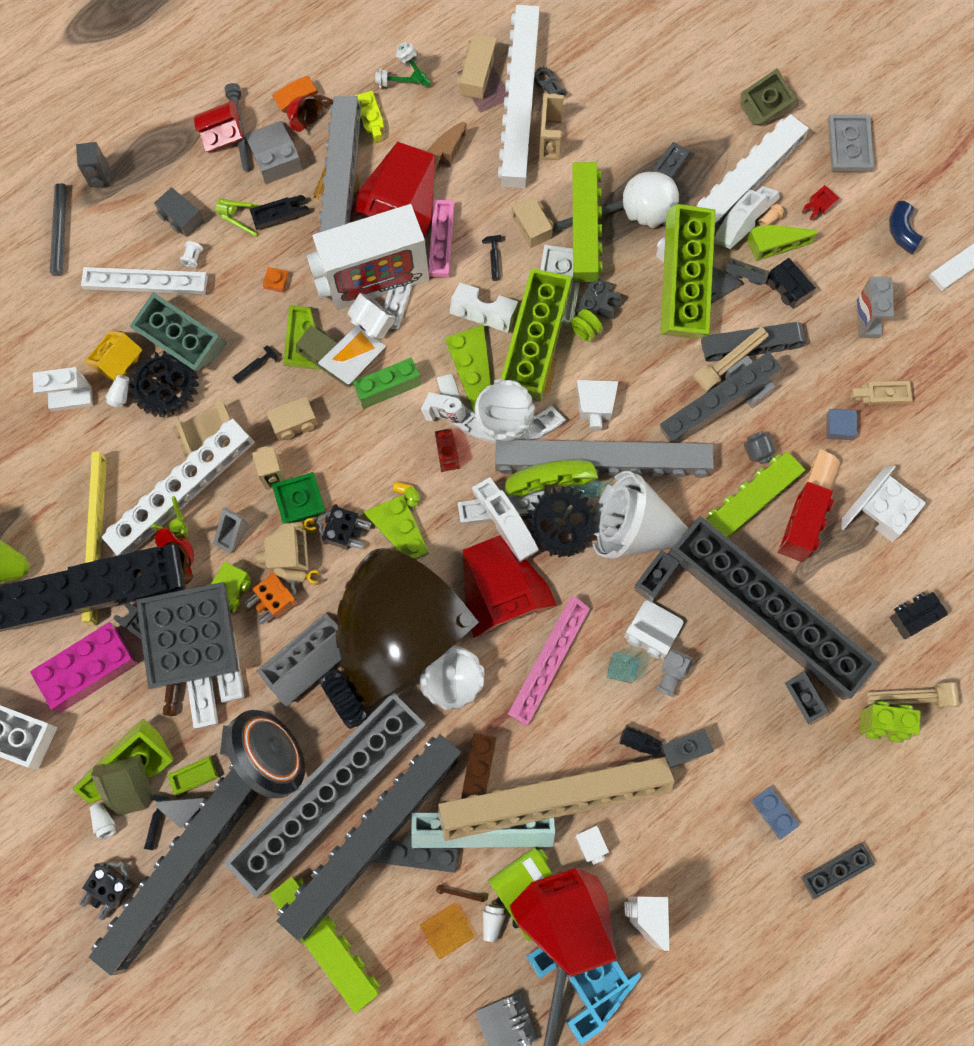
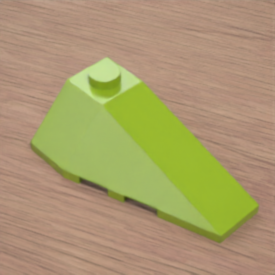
(139, 740)

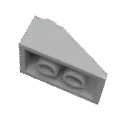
(274, 152)

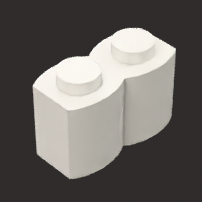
(371, 316)

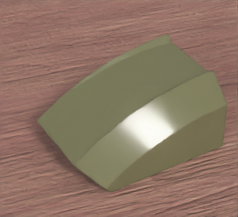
(768, 99)
(123, 785)

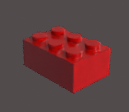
(806, 522)

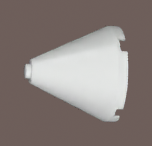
(634, 519)

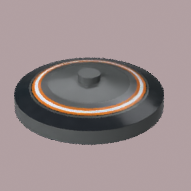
(265, 754)

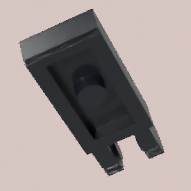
(278, 211)

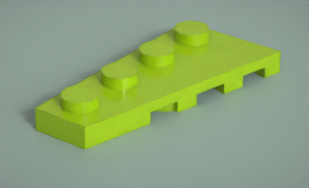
(471, 361)

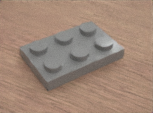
(850, 143)

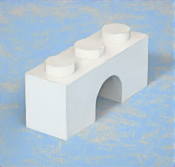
(495, 315)

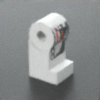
(443, 407)

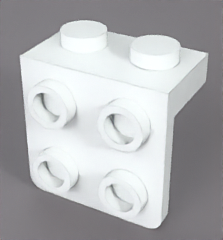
(653, 630)

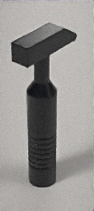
(493, 255)
(254, 365)
(154, 825)

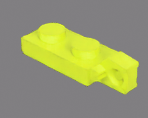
(371, 115)

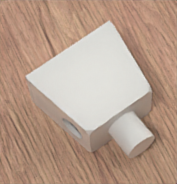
(596, 401)

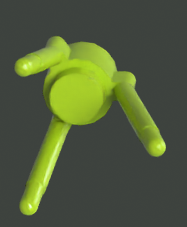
(228, 207)
(176, 526)

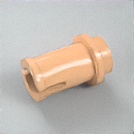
(775, 212)

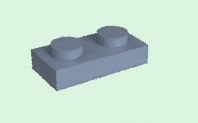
(774, 813)

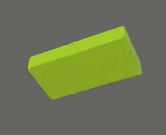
(193, 776)

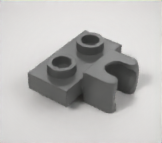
(599, 299)

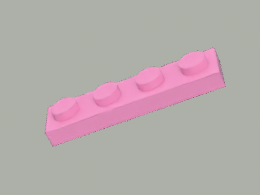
(441, 238)

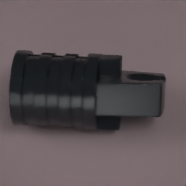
(640, 741)

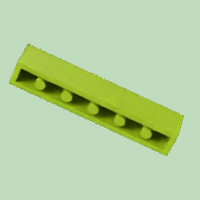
(585, 222)
(756, 494)
(333, 953)

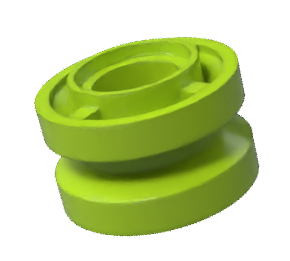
(586, 325)

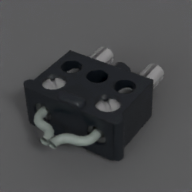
(337, 522)
(114, 883)

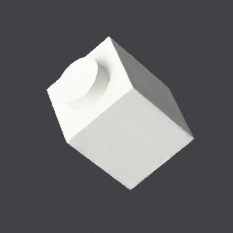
(592, 845)

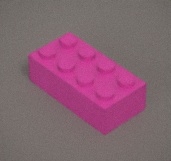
(84, 667)

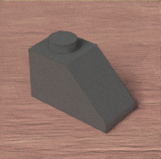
(656, 576)

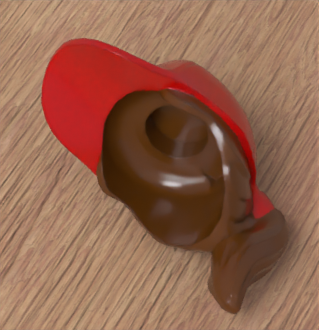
(306, 110)
(166, 537)

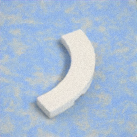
(541, 425)

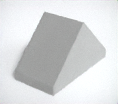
(230, 530)
(179, 809)

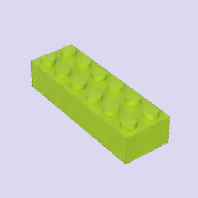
(687, 271)
(537, 331)

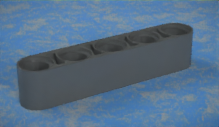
(780, 338)

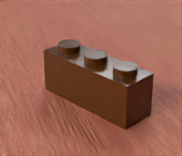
(479, 765)

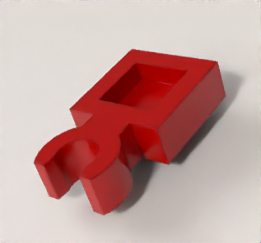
(821, 201)

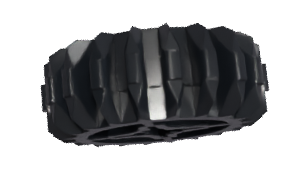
(343, 699)

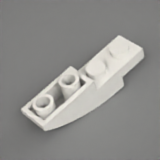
(743, 216)
(506, 519)

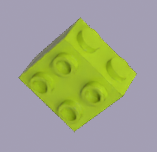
(890, 722)

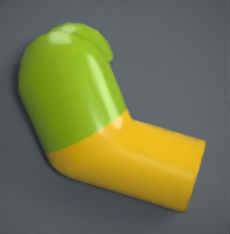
(409, 491)

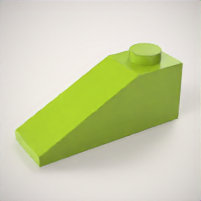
(776, 239)

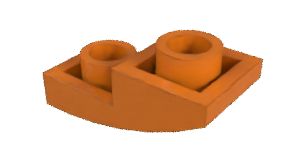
(297, 88)

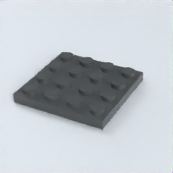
(187, 635)

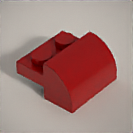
(219, 126)

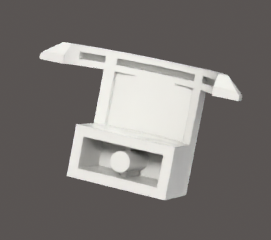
(887, 504)

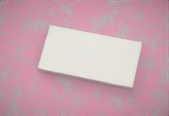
(560, 261)

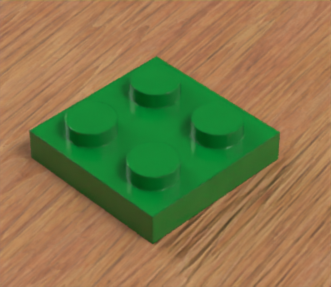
(298, 498)

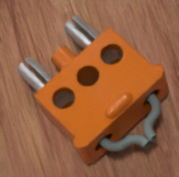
(279, 594)

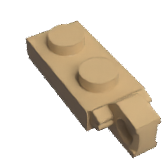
(883, 393)

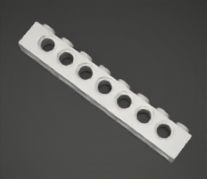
(190, 487)

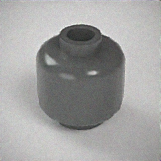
(760, 447)

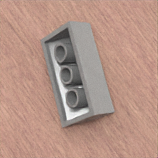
(302, 660)

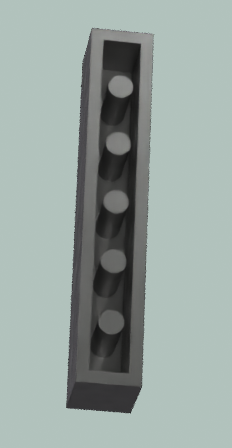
(721, 398)

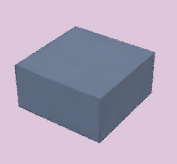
(841, 424)

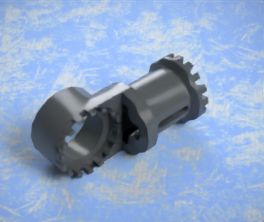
(550, 84)

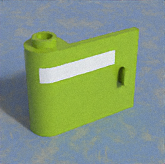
(518, 875)

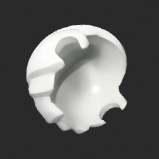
(649, 198)
(504, 410)
(453, 679)

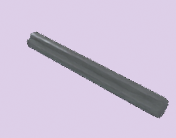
(58, 229)

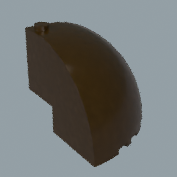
(395, 623)

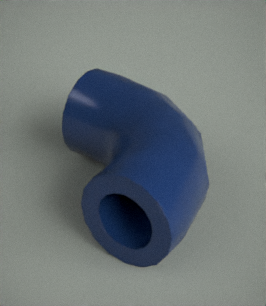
(901, 228)

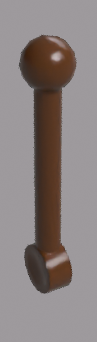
(441, 889)

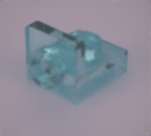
(590, 490)

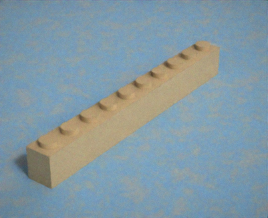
(554, 798)

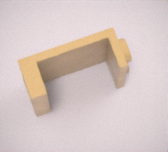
(551, 139)
(198, 429)

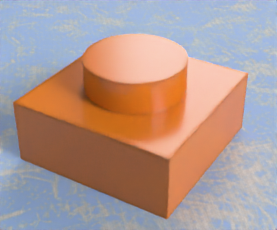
(275, 279)

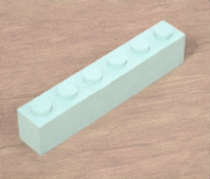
(428, 834)

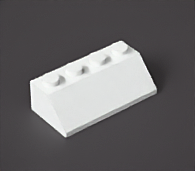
(650, 919)

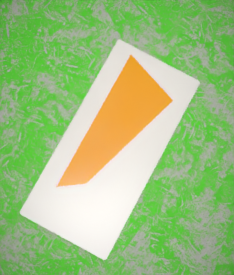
(351, 355)

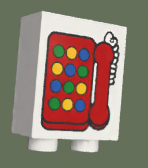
(369, 257)

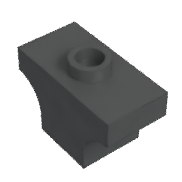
(687, 749)

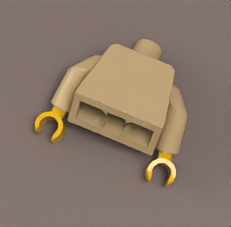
(287, 552)

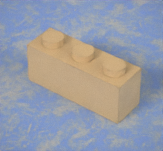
(477, 65)

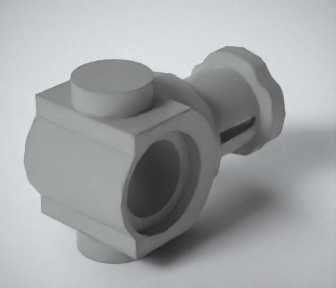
(675, 668)

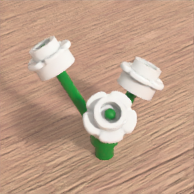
(408, 57)

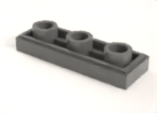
(825, 878)

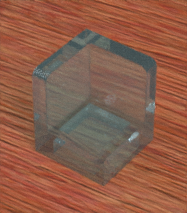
(622, 667)

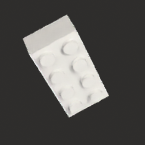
(24, 738)

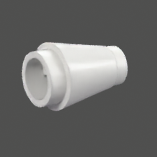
(118, 392)
(102, 823)
(492, 922)

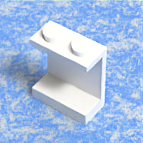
(65, 388)

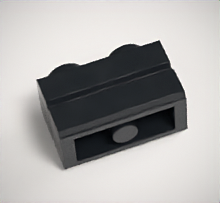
(790, 283)
(918, 615)

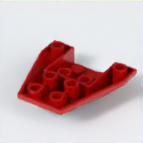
(400, 180)
(501, 586)
(568, 920)

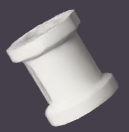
(191, 254)

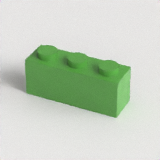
(387, 383)

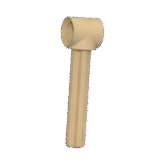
(709, 377)
(942, 695)

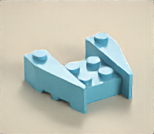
(598, 989)

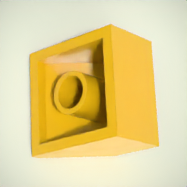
(113, 355)

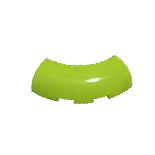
(563, 472)

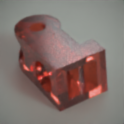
(447, 450)

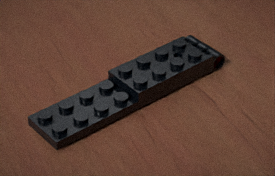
(91, 586)

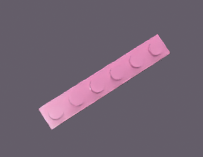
(548, 661)

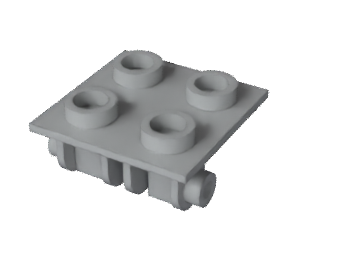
(507, 1023)

